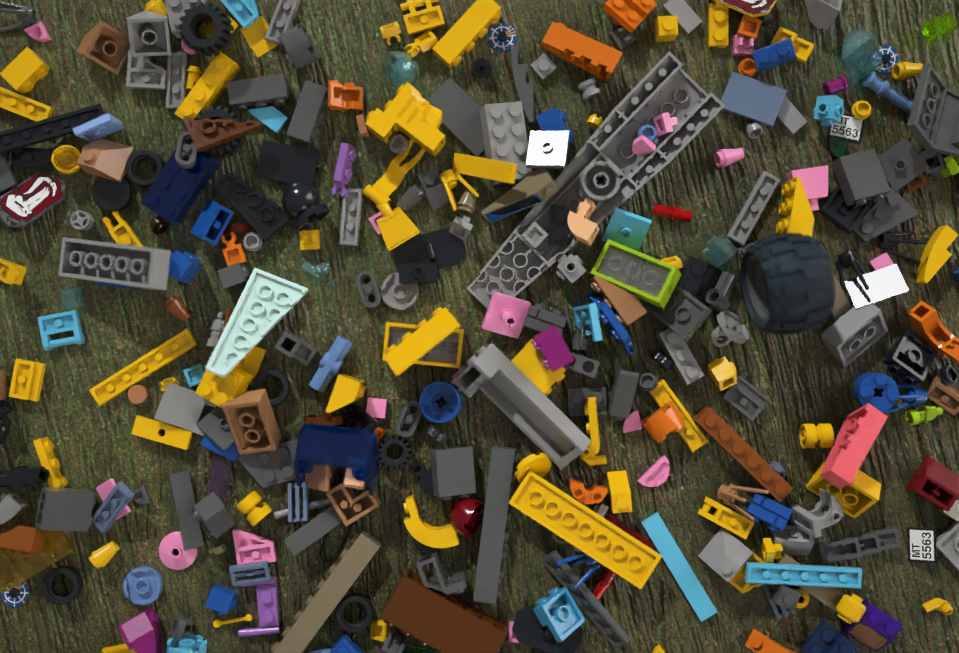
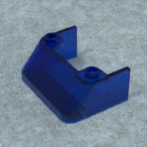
(337, 448)

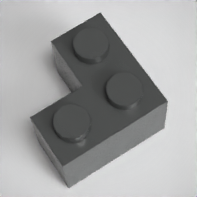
(212, 515)

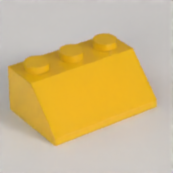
(853, 498)

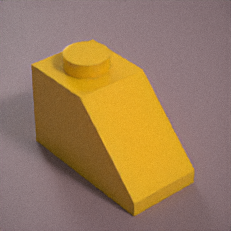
(619, 492)

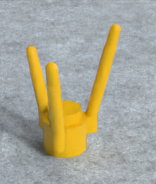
(449, 181)

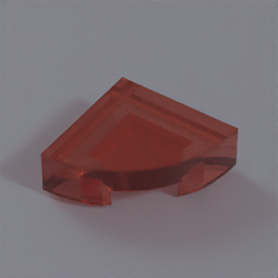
(238, 228)

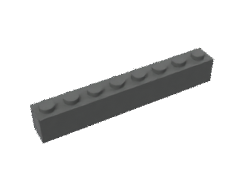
(494, 523)

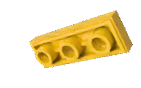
(152, 428)

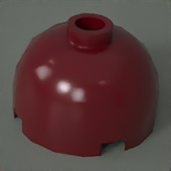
(465, 516)

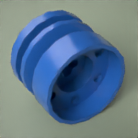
(433, 410)

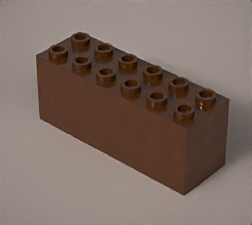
(441, 619)

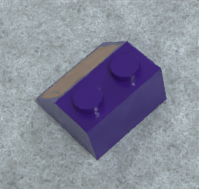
(874, 628)

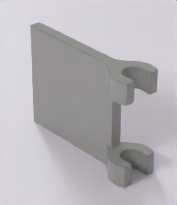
(181, 407)

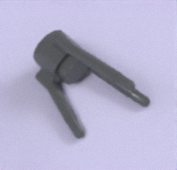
(25, 14)
(580, 340)

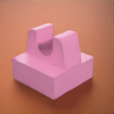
(742, 46)
(664, 123)

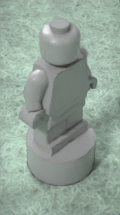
(217, 330)

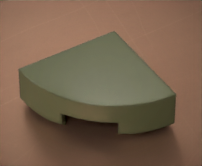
(219, 549)

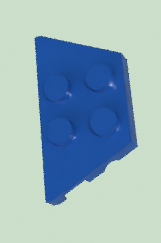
(616, 330)

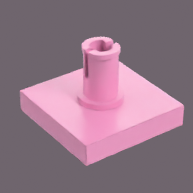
(506, 315)

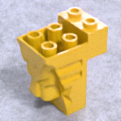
(412, 117)

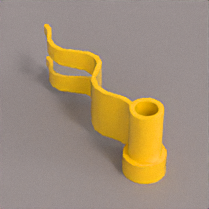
(392, 177)

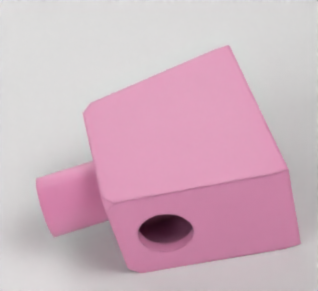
(814, 183)

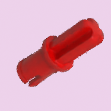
(672, 213)
(603, 583)

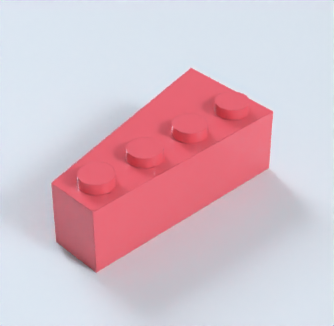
(852, 445)

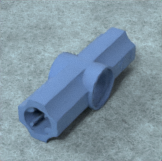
(330, 364)

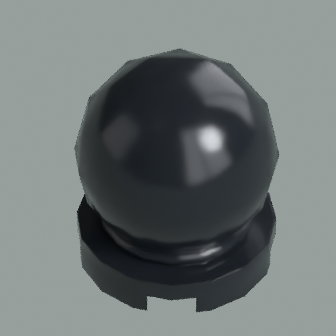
(302, 203)

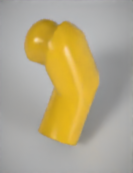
(592, 460)
(938, 604)

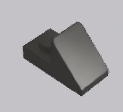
(434, 189)

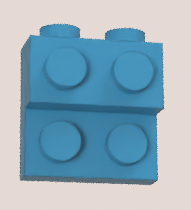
(559, 613)

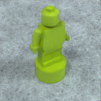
(927, 414)

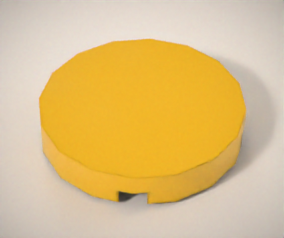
(538, 464)

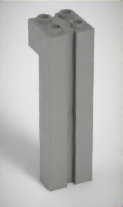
(522, 404)

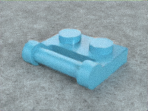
(60, 323)

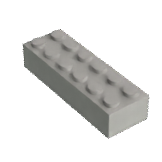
(114, 263)

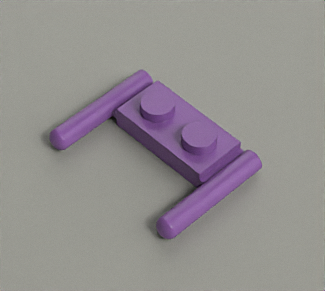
(267, 610)

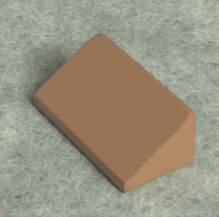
(943, 395)

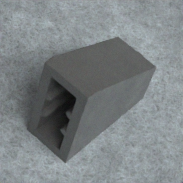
(622, 394)

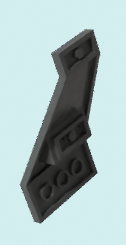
(935, 114)

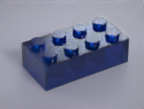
(179, 188)

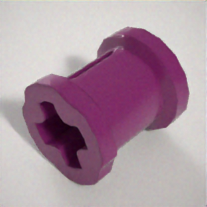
(835, 86)

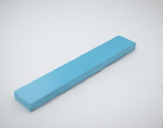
(679, 567)
(803, 575)

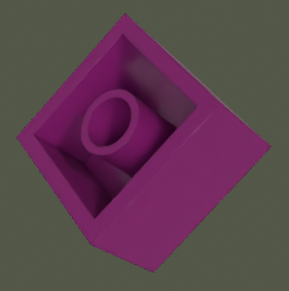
(552, 348)

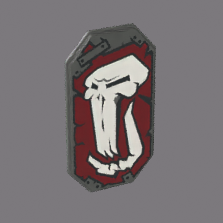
(31, 199)

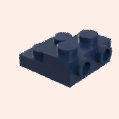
(827, 640)

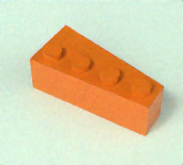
(581, 51)

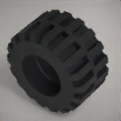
(192, 21)
(228, 147)

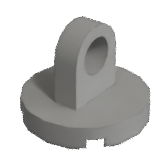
(730, 329)

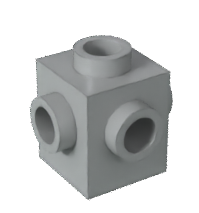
(577, 268)

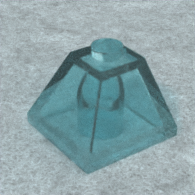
(860, 55)

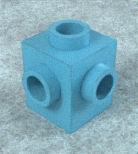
(828, 109)

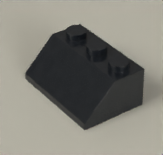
(698, 278)

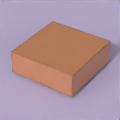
(362, 126)

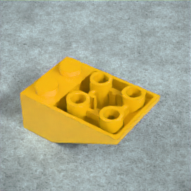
(795, 209)

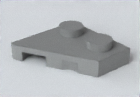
(144, 74)

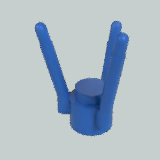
(913, 396)
(589, 561)

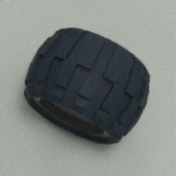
(787, 283)

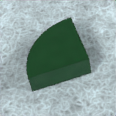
(836, 146)

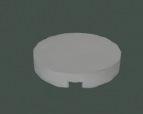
(399, 295)

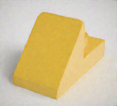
(11, 272)

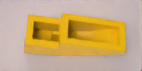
(935, 253)

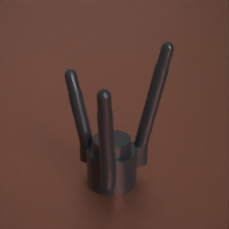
(890, 240)
(849, 259)

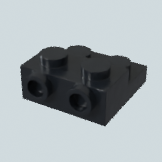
(910, 358)

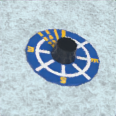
(502, 36)
(889, 58)
(16, 595)

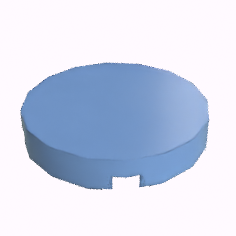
(142, 585)

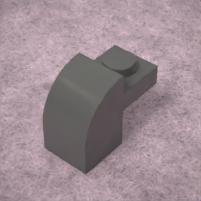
(295, 347)

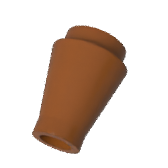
(176, 308)

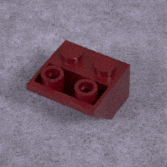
(935, 484)

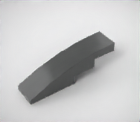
(523, 90)
(859, 544)

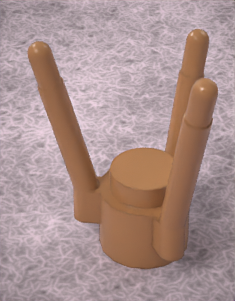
(729, 495)

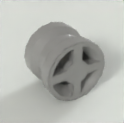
(589, 89)
(78, 218)

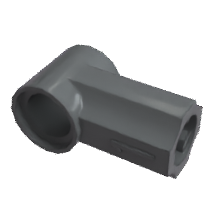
(719, 296)

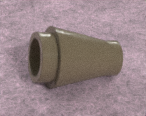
(467, 202)

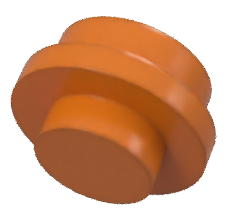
(747, 67)

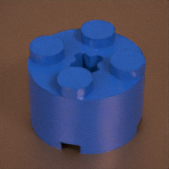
(886, 394)

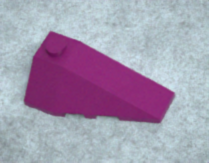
(142, 632)

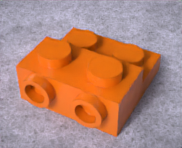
(629, 12)

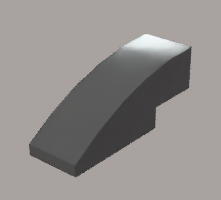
(313, 530)

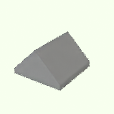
(148, 34)

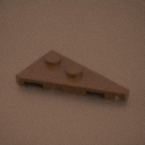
(212, 133)

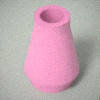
(725, 157)

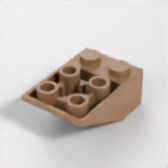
(622, 303)

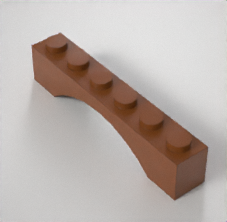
(747, 457)
(23, 538)

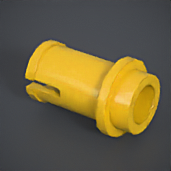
(193, 76)

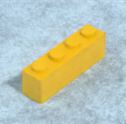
(466, 31)
(208, 87)

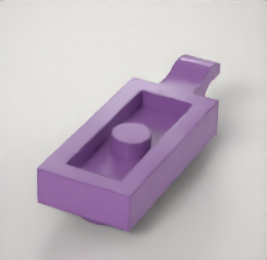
(343, 169)

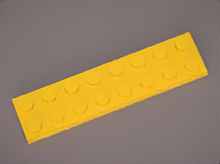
(585, 529)

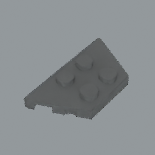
(272, 466)

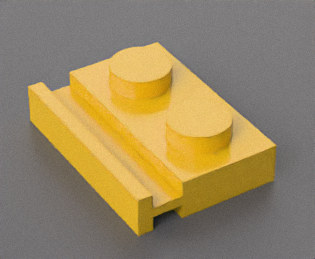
(27, 380)

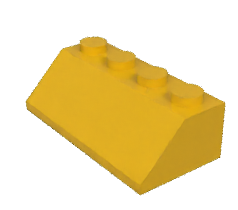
(421, 341)

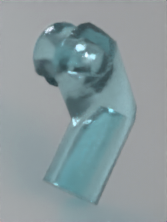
(318, 270)

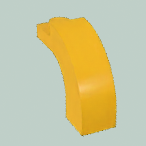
(424, 533)

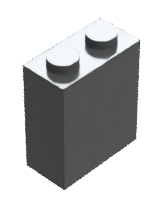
(861, 177)
(453, 472)
(65, 509)

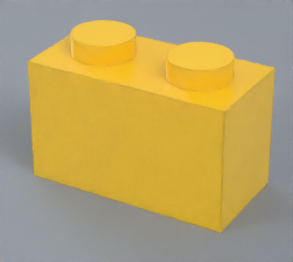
(25, 71)

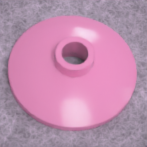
(169, 559)

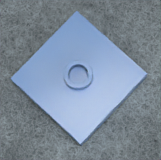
(98, 127)

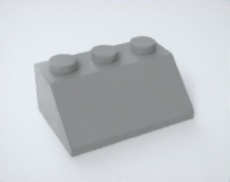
(854, 333)

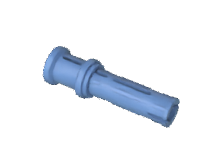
(883, 88)

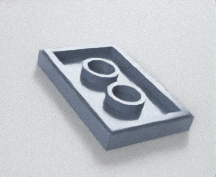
(753, 99)

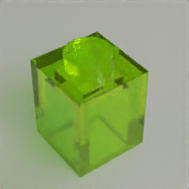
(939, 26)

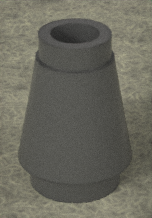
(411, 197)

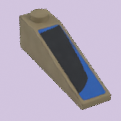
(527, 193)

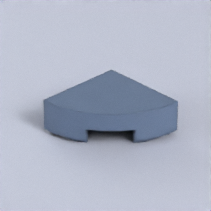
(778, 468)

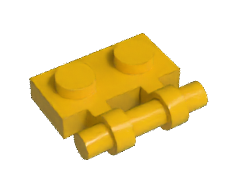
(423, 19)

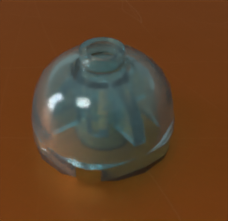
(400, 68)

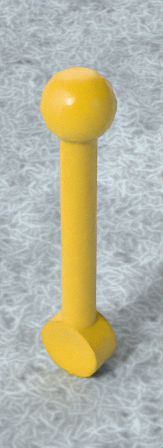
(217, 623)

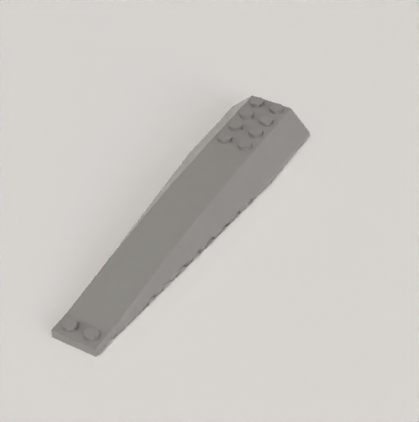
(660, 91)

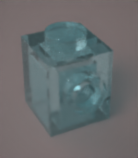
(719, 249)

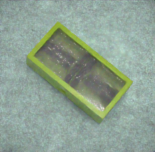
(637, 273)

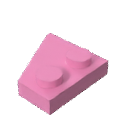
(253, 548)

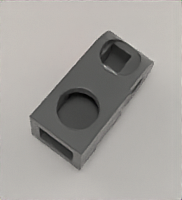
(583, 365)

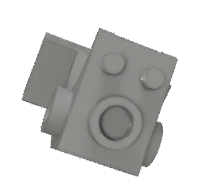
(826, 513)

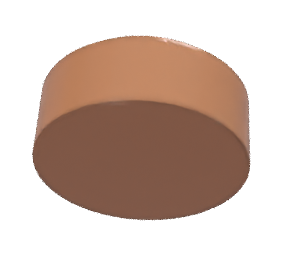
(138, 394)

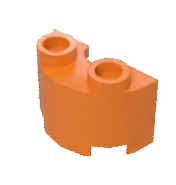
(344, 96)
(663, 422)
(587, 495)

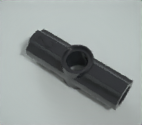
(23, 476)

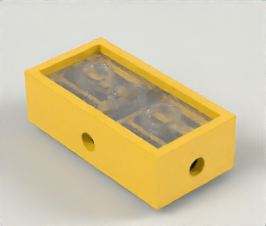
(444, 354)

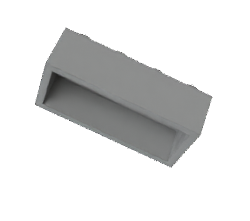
(505, 136)

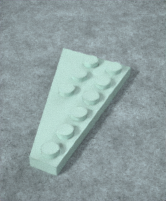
(258, 310)

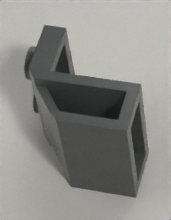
(454, 584)

